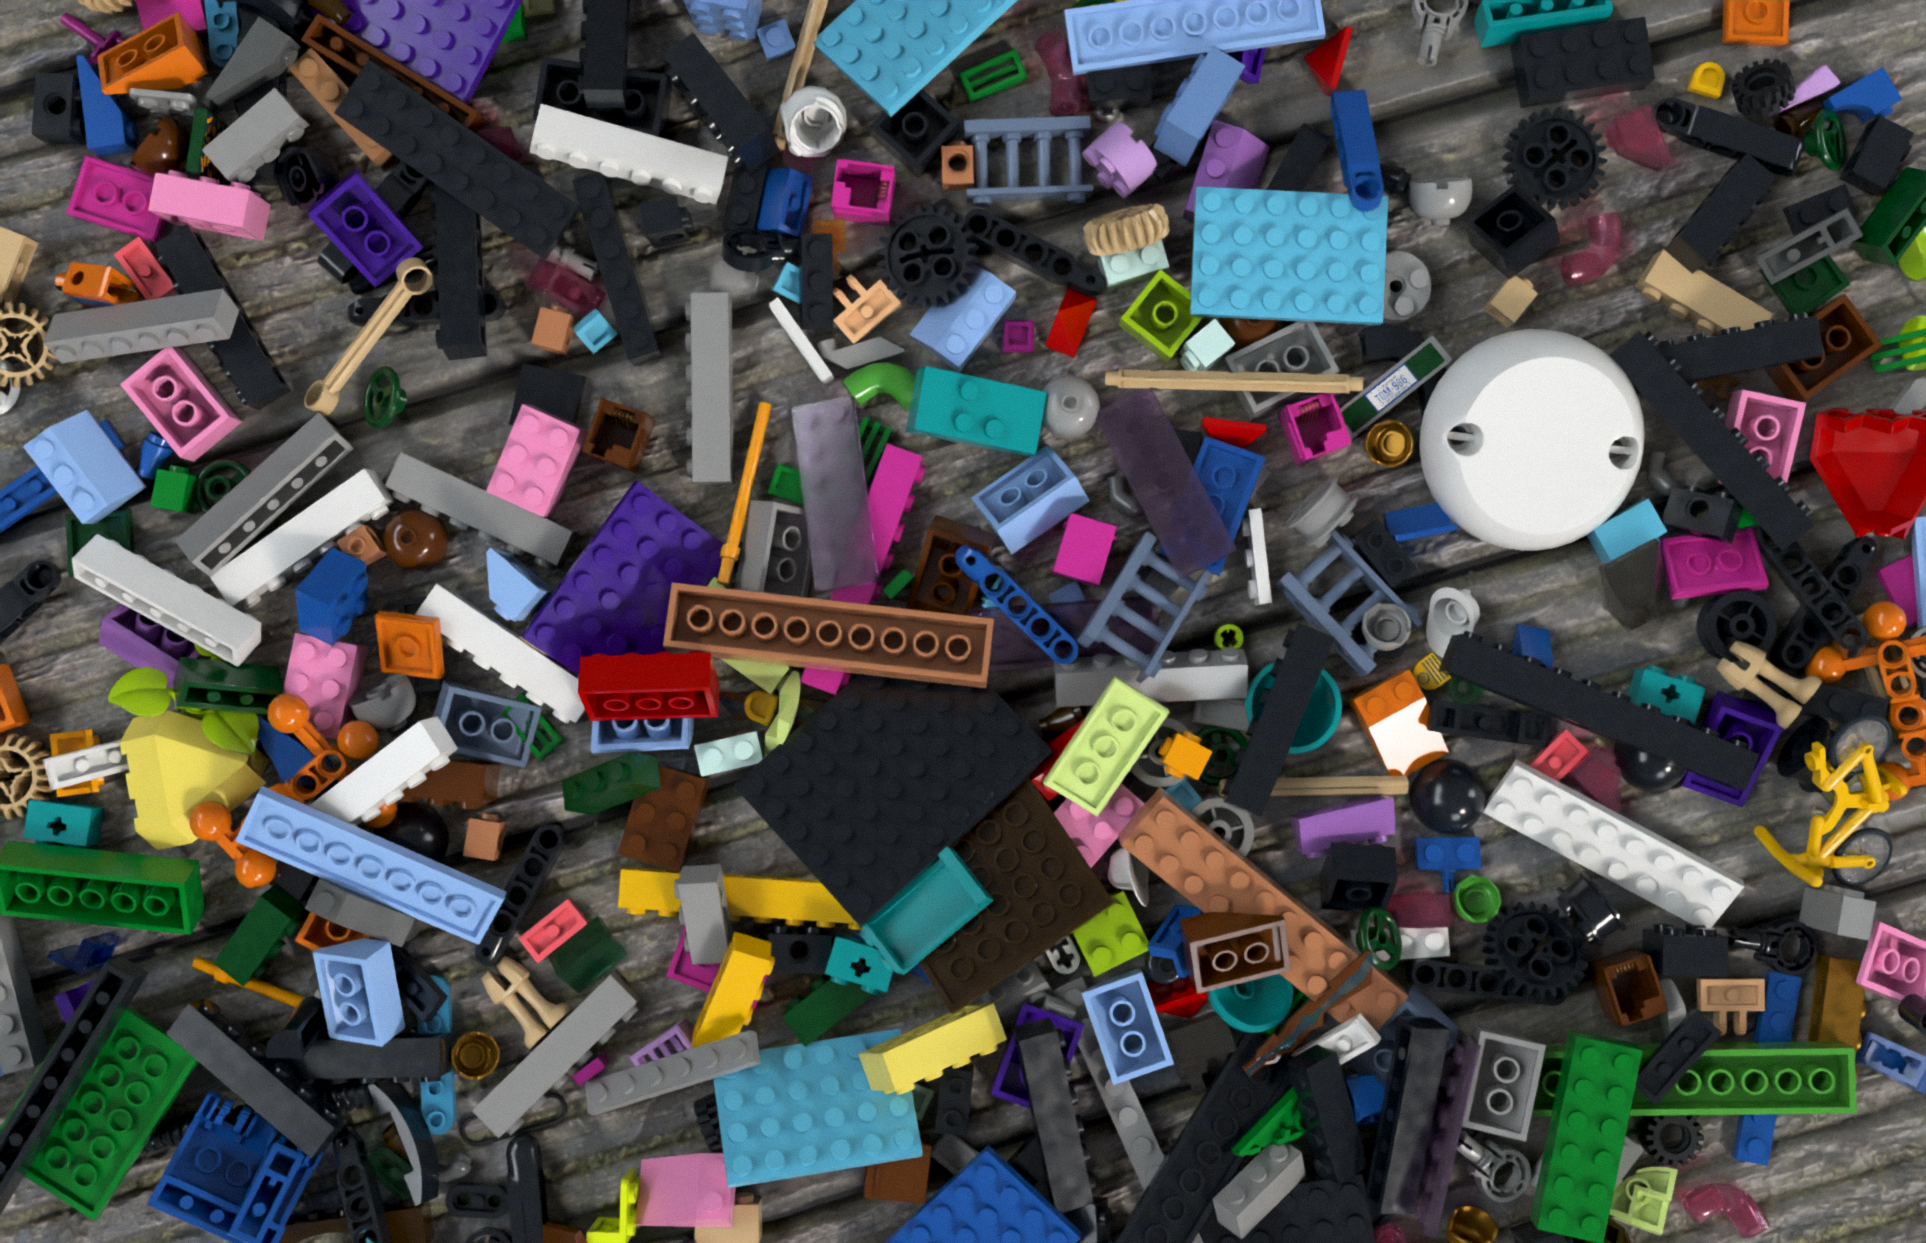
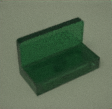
(586, 955)

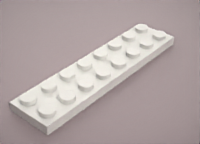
(1612, 845)

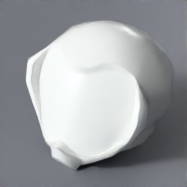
(813, 121)

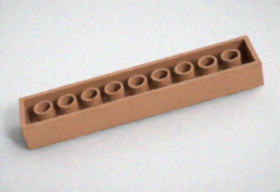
(829, 635)
(1225, 881)

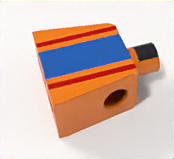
(90, 284)

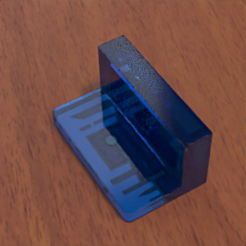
(89, 955)

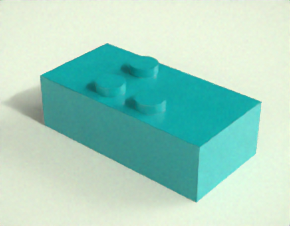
(976, 411)

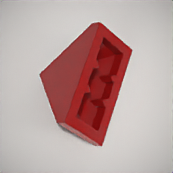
(1328, 59)
(1070, 322)
(1232, 432)
(1176, 998)

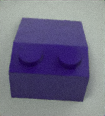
(364, 227)
(1740, 721)
(1009, 1080)

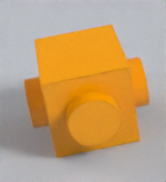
(1184, 755)

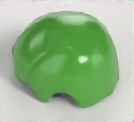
(1476, 899)

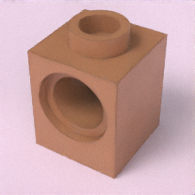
(962, 179)
(554, 330)
(364, 545)
(485, 836)

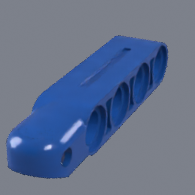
(1357, 148)
(981, 568)

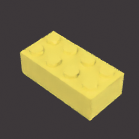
(932, 1047)

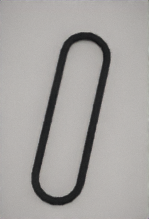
(517, 1132)

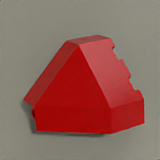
(1873, 467)

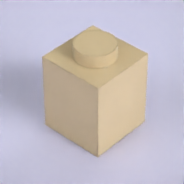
(1510, 300)

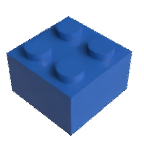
(332, 596)

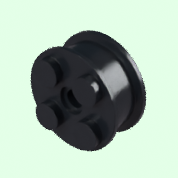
(1719, 618)
(1791, 758)
(1590, 908)

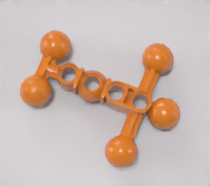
(1885, 623)
(288, 715)

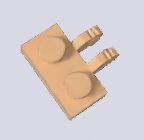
(867, 311)
(1730, 995)

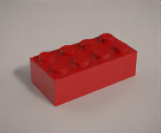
(649, 686)

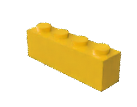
(734, 989)

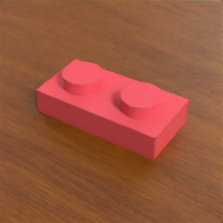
(145, 269)
(1559, 756)
(553, 930)

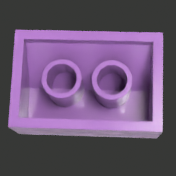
(1228, 161)
(145, 641)
(1350, 822)

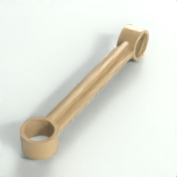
(324, 394)

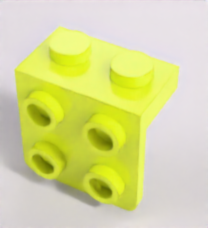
(623, 1228)

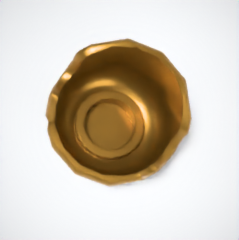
(1389, 443)
(475, 1055)
(1471, 1225)

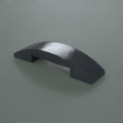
(1488, 723)
(415, 1136)

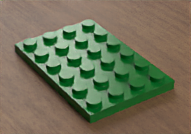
(111, 1114)

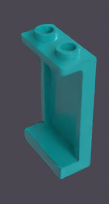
(926, 913)

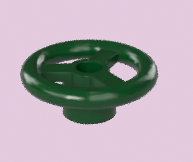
(1827, 143)
(388, 399)
(214, 484)
(1214, 732)
(1376, 938)

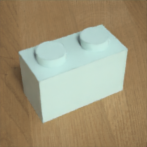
(1133, 265)
(1206, 347)
(730, 753)

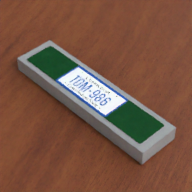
(1394, 385)

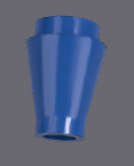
(153, 455)

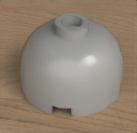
(1440, 198)
(1070, 407)
(386, 703)

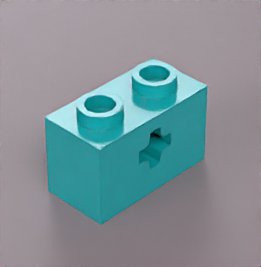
(1684, 695)
(45, 821)
(842, 971)

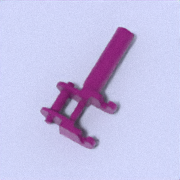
(91, 36)

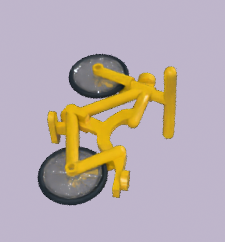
(1852, 855)

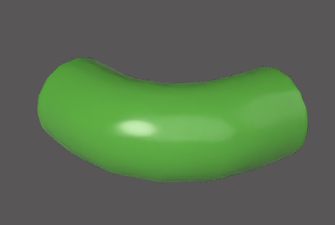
(879, 379)

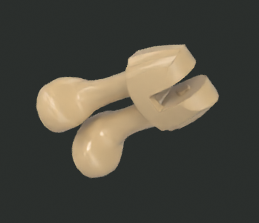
(1785, 709)
(502, 993)

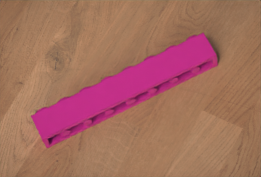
(888, 501)

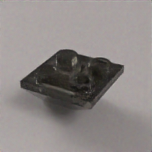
(1635, 585)

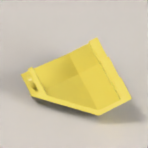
(178, 769)

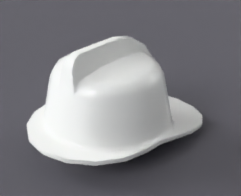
(1450, 614)
(1129, 873)

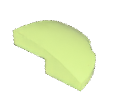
(784, 720)
(1644, 1198)

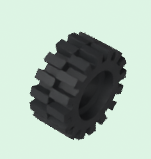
(1773, 74)
(709, 1123)
(1676, 1154)

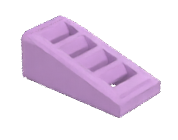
(1813, 86)
(679, 1035)

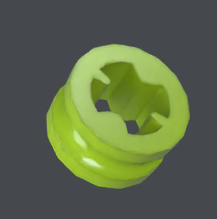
(1238, 636)

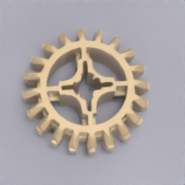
(1126, 229)
(34, 327)
(18, 788)

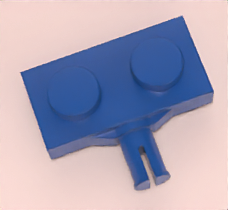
(1447, 856)

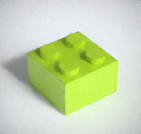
(1161, 317)
(1112, 936)

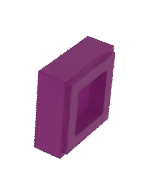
(1018, 336)
(591, 1069)

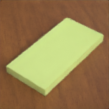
(1106, 746)

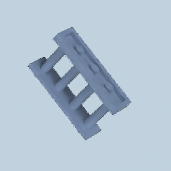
(1011, 132)
(1113, 605)
(1316, 610)

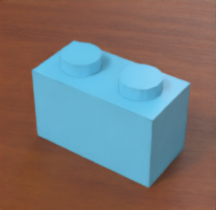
(1626, 531)

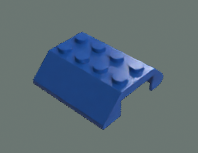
(216, 1168)

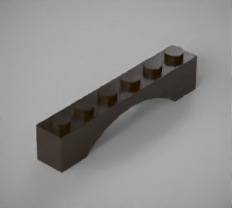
(405, 1222)

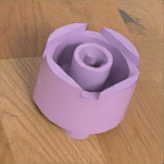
(1120, 159)

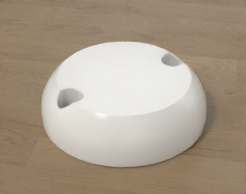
(1533, 439)

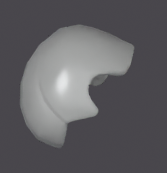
(1386, 626)

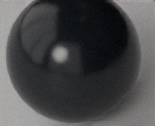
(1646, 771)
(1448, 796)
(418, 830)

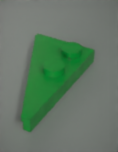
(1277, 1126)

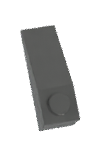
(258, 59)
(1810, 245)
(359, 913)

